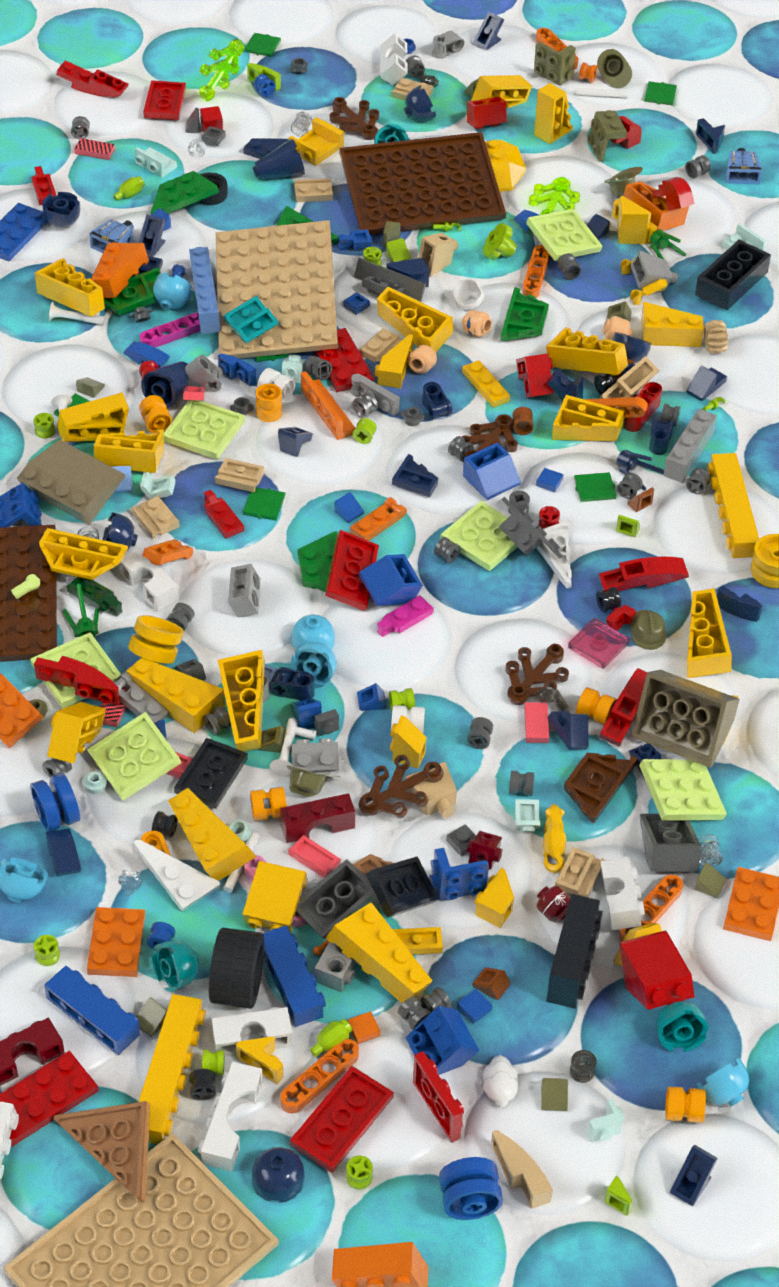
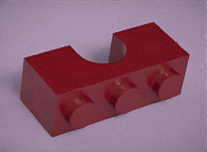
(303, 817)
(39, 1040)

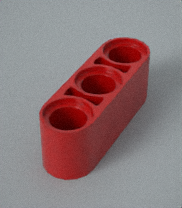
(652, 395)

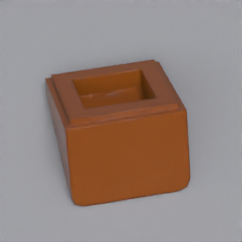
(642, 500)
(492, 982)

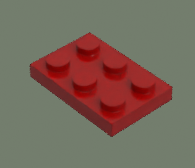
(164, 100)
(438, 1096)

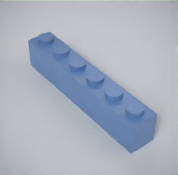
(204, 290)

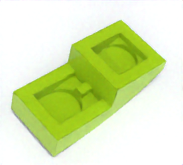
(255, 70)

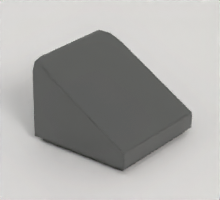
(193, 122)
(192, 668)

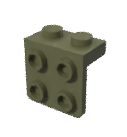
(553, 64)
(604, 126)

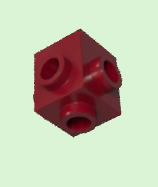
(485, 848)

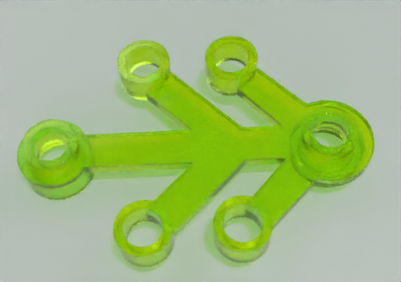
(221, 67)
(559, 185)

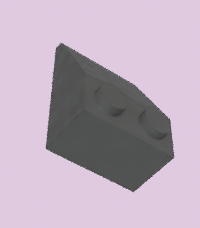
(670, 845)
(336, 898)

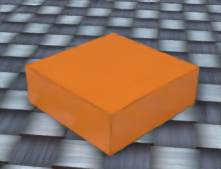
(364, 1027)

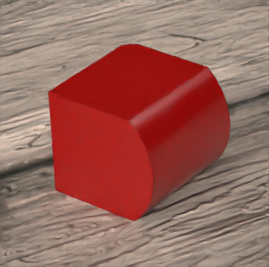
(211, 117)

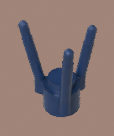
(628, 460)

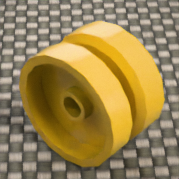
(766, 561)
(156, 639)

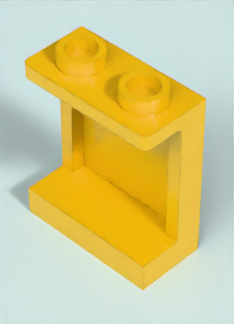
(319, 142)
(274, 896)

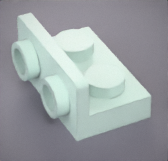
(155, 161)
(746, 235)

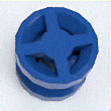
(264, 85)
(160, 933)

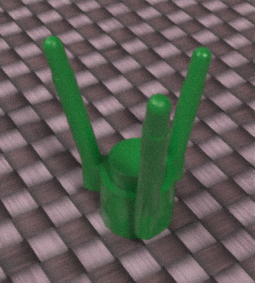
(661, 240)
(85, 624)

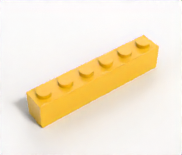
(733, 505)
(170, 1062)

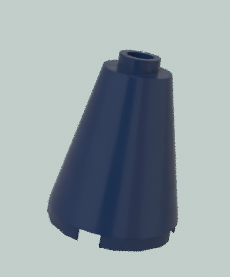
(280, 163)
(166, 382)

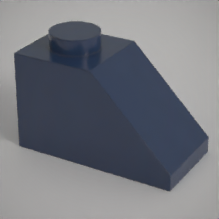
(412, 268)

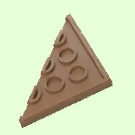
(116, 1139)

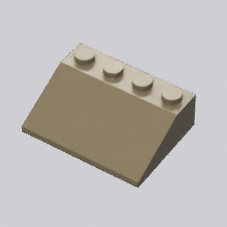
(71, 480)
(684, 717)

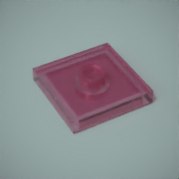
(598, 643)

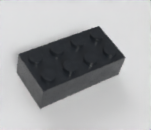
(732, 274)
(574, 951)

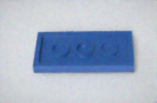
(18, 229)

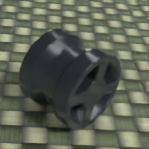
(604, 382)
(608, 599)
(165, 824)
(202, 1084)

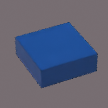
(356, 303)
(549, 479)
(474, 1006)

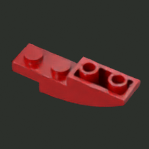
(92, 83)
(642, 571)
(84, 678)
(624, 709)

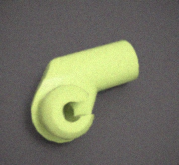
(32, 582)

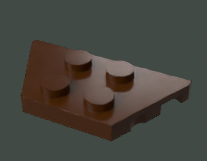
(597, 781)

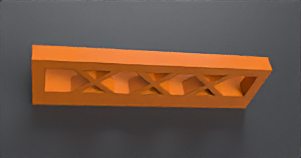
(326, 407)

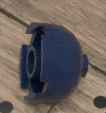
(419, 105)
(61, 209)
(635, 348)
(120, 530)
(278, 1174)

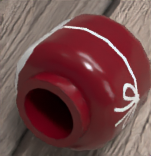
(553, 903)

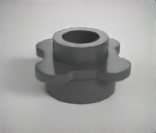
(299, 65)
(141, 314)
(242, 406)
(412, 416)

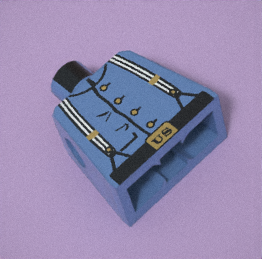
(743, 168)
(111, 232)

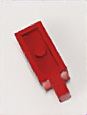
(42, 185)
(222, 515)

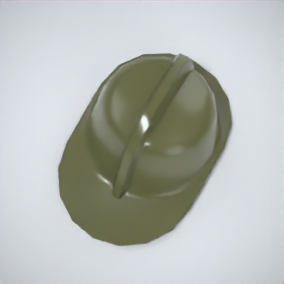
(614, 68)
(620, 180)
(648, 630)
(306, 782)

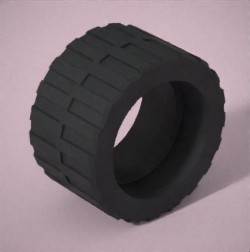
(236, 967)

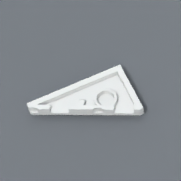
(561, 566)
(179, 880)

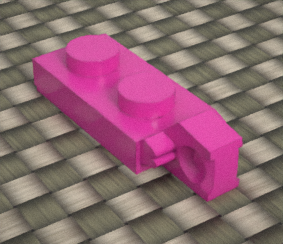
(405, 616)

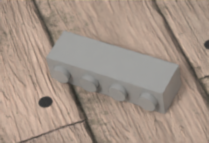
(690, 445)

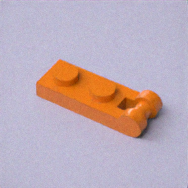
(378, 520)
(167, 552)

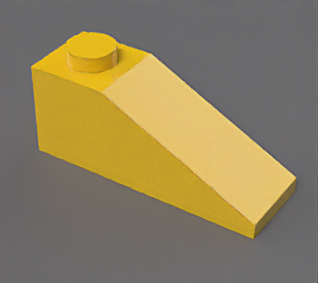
(395, 364)

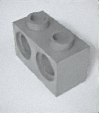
(244, 590)
(335, 960)

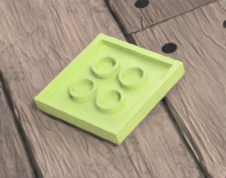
(563, 234)
(204, 428)
(480, 536)
(82, 649)
(134, 756)
(682, 790)

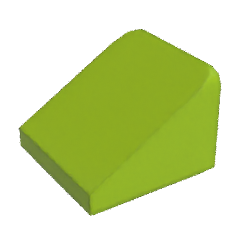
(397, 250)
(627, 526)
(618, 1196)

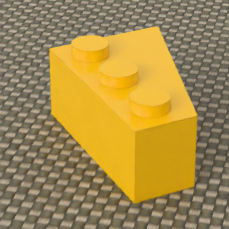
(511, 88)
(552, 114)
(670, 327)
(92, 418)
(587, 421)
(138, 451)
(74, 728)

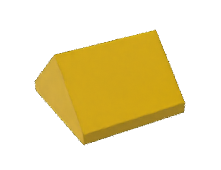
(632, 223)

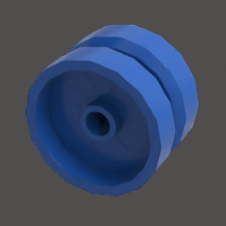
(55, 802)
(470, 1188)

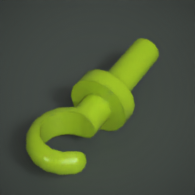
(446, 227)
(713, 404)

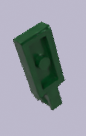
(96, 595)

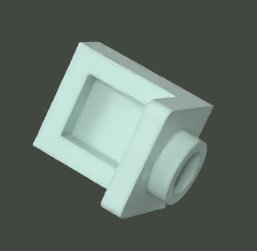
(293, 367)
(157, 487)
(527, 815)
(608, 1125)

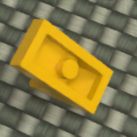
(259, 1054)

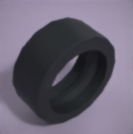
(221, 183)

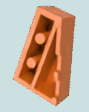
(660, 214)
(118, 265)
(380, 1266)

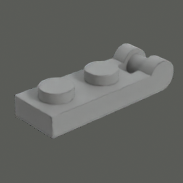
(386, 400)
(139, 700)

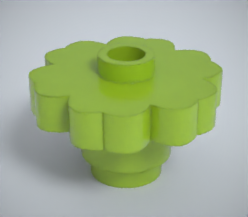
(499, 242)

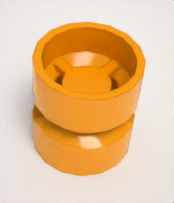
(269, 402)
(155, 413)
(594, 705)
(276, 800)
(685, 1104)

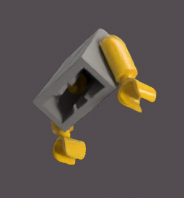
(650, 274)

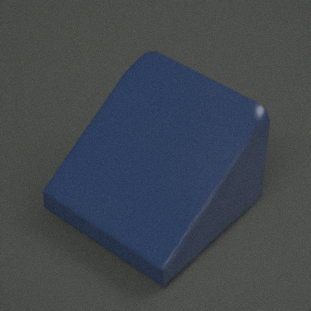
(598, 226)

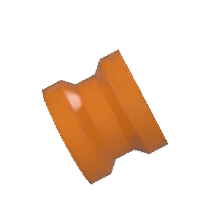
(588, 72)

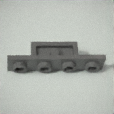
(379, 278)
(523, 533)

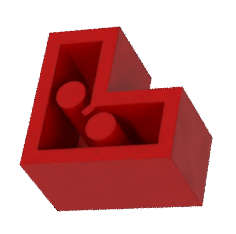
(535, 373)

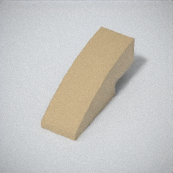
(632, 380)
(521, 1170)

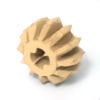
(715, 336)

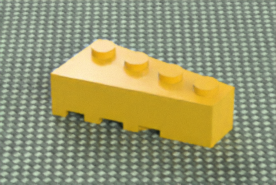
(69, 288)
(413, 317)
(586, 353)
(708, 641)
(244, 692)
(181, 694)
(210, 837)
(380, 953)

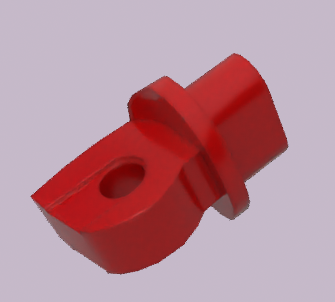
(620, 616)

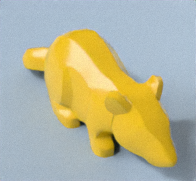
(554, 838)

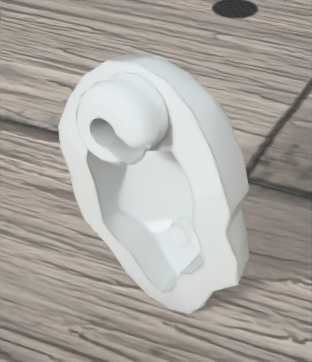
(500, 1080)

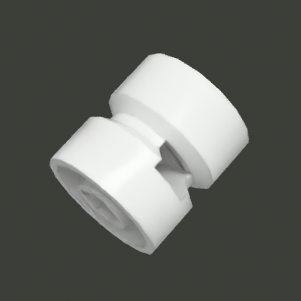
(284, 382)
(415, 715)

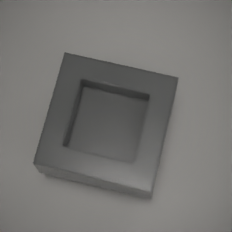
(213, 136)
(326, 722)
(460, 838)

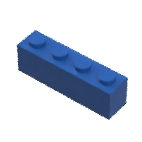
(292, 977)
(92, 1009)

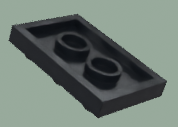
(212, 772)
(402, 886)

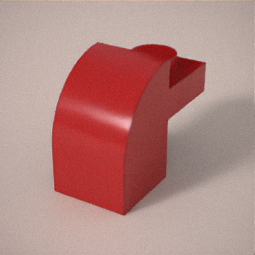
(633, 134)
(677, 193)

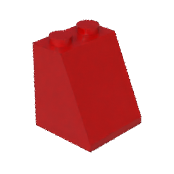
(655, 970)

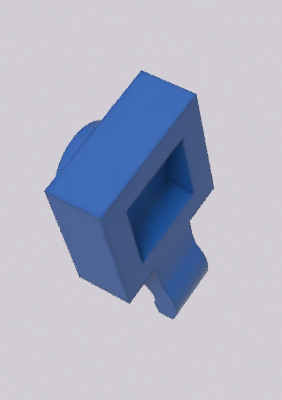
(358, 239)

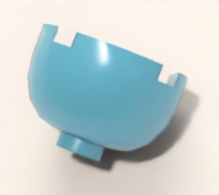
(171, 292)
(312, 629)
(316, 659)
(21, 879)
(726, 1084)

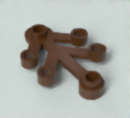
(367, 131)
(502, 424)
(520, 692)
(398, 789)

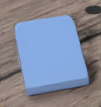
(126, 484)

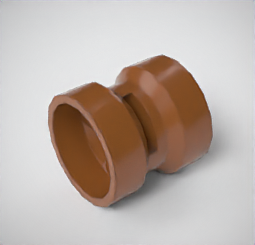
(523, 421)

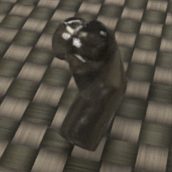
(428, 79)
(552, 696)

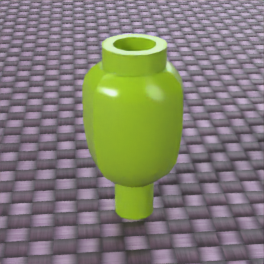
(129, 188)
(330, 1036)

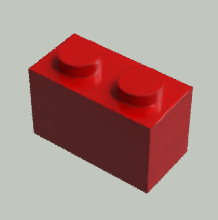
(486, 112)

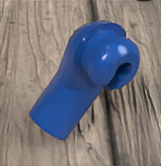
(178, 270)

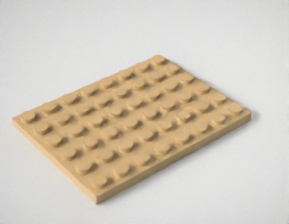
(290, 275)
(180, 1237)

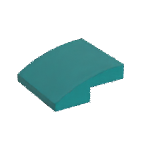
(250, 320)

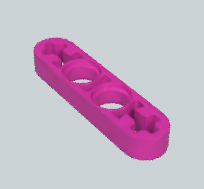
(155, 337)

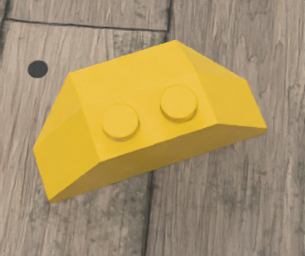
(506, 163)
(80, 554)

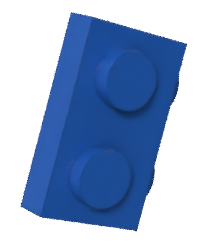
(20, 504)
(457, 880)

